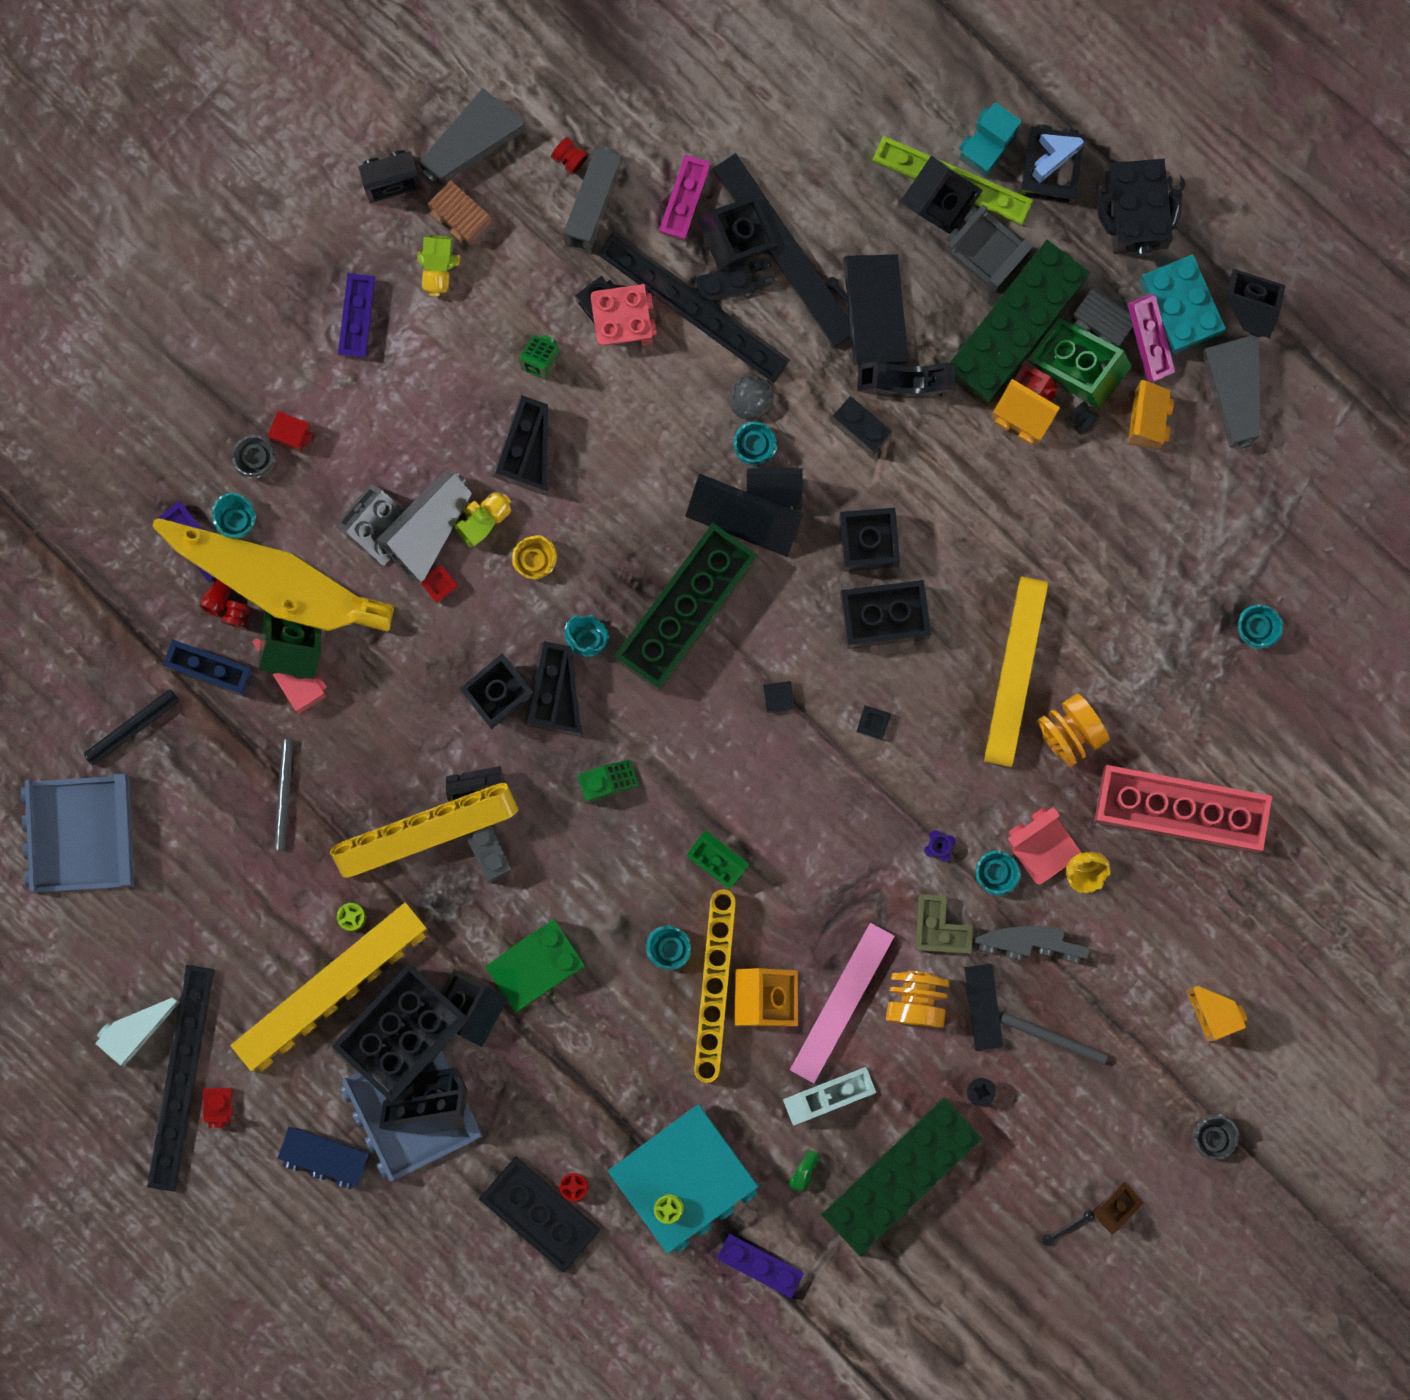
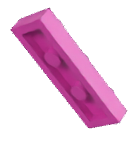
(685, 197)
(1151, 337)

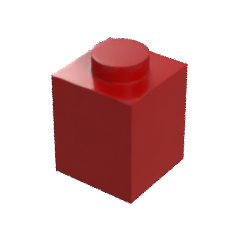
(290, 432)

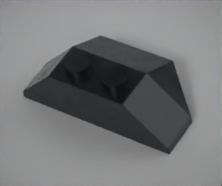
(428, 1105)

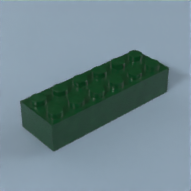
(1018, 322)
(686, 607)
(901, 1176)

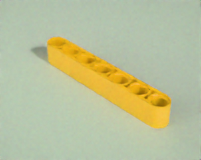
(1016, 671)
(424, 830)
(714, 972)

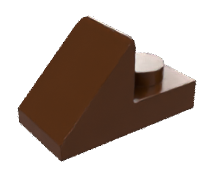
(1117, 1208)

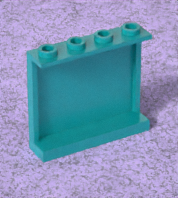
(695, 1165)

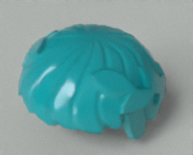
(754, 443)
(233, 515)
(1260, 626)
(586, 635)
(997, 873)
(668, 947)

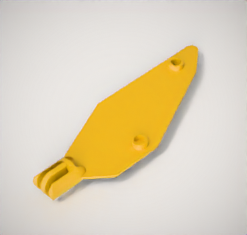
(275, 580)

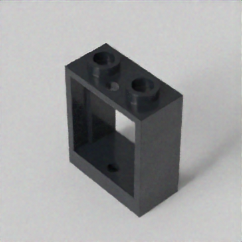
(1050, 191)

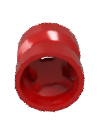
(569, 155)

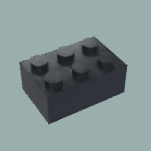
(885, 614)

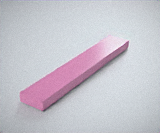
(842, 1003)

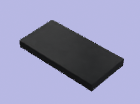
(875, 309)
(744, 515)
(539, 1214)

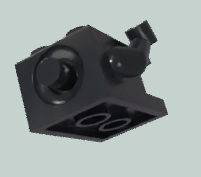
(1138, 206)

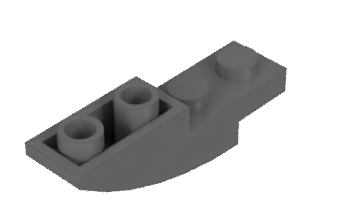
(1020, 940)

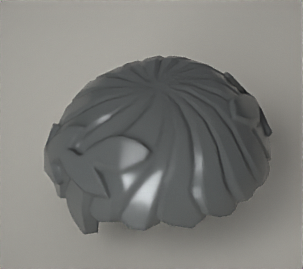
(750, 397)
(253, 457)
(1216, 1136)

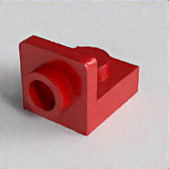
(1037, 382)
(217, 1107)

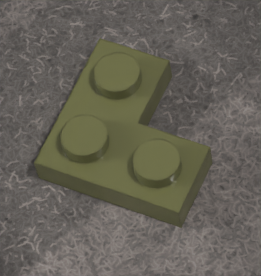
(934, 934)

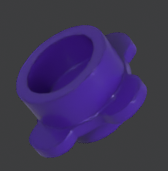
(935, 839)

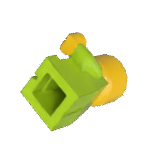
(436, 260)
(481, 520)

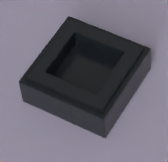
(778, 696)
(873, 723)

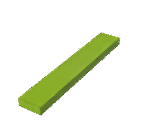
(996, 198)

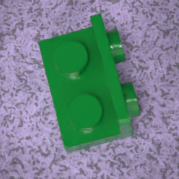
(717, 859)

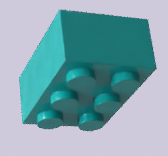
(1184, 304)

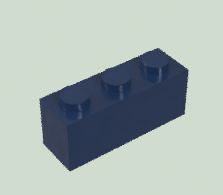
(208, 668)
(323, 1157)

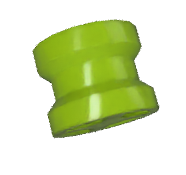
(349, 912)
(664, 1210)

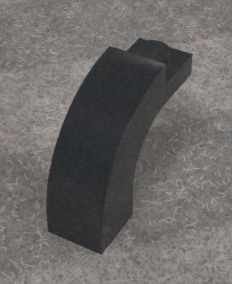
(906, 381)

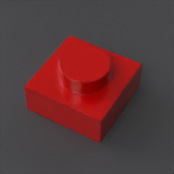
(439, 584)

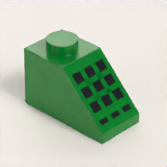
(539, 356)
(607, 780)

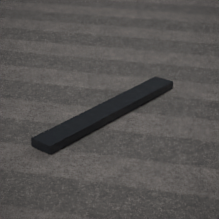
(789, 255)
(694, 307)
(180, 1078)

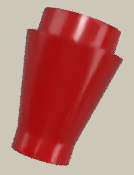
(215, 598)

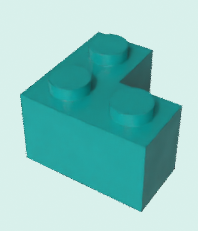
(993, 136)

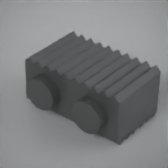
(1103, 318)
(489, 853)

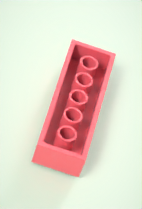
(1183, 809)

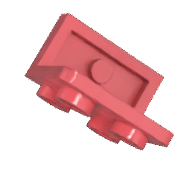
(623, 315)
(1042, 845)

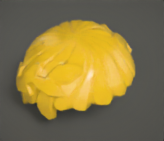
(534, 557)
(1087, 871)

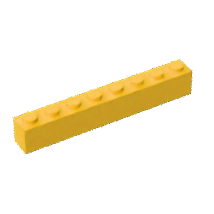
(329, 987)

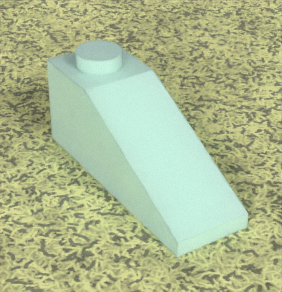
(130, 1033)
(829, 1096)

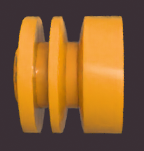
(1069, 732)
(917, 999)

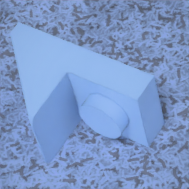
(1060, 150)

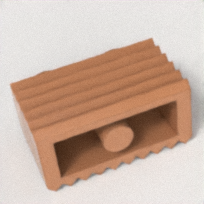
(459, 213)

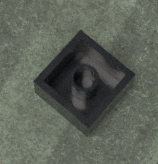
(869, 539)

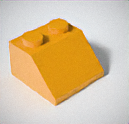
(1024, 413)
(1149, 416)
(766, 997)
(1216, 1013)

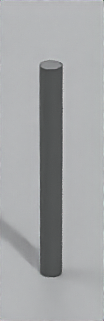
(283, 794)
(1053, 1038)

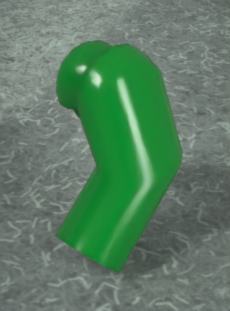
(802, 1176)

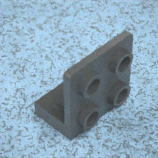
(369, 519)

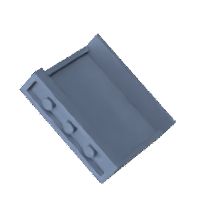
(78, 834)
(402, 1151)

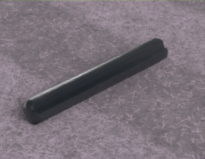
(131, 727)

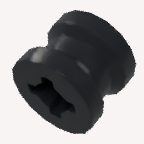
(1082, 418)
(976, 1091)

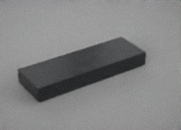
(983, 1007)

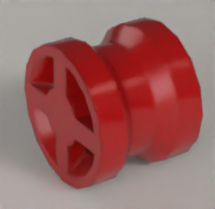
(237, 615)
(570, 1189)

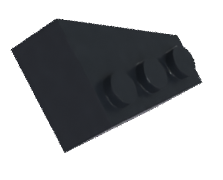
(524, 450)
(555, 698)

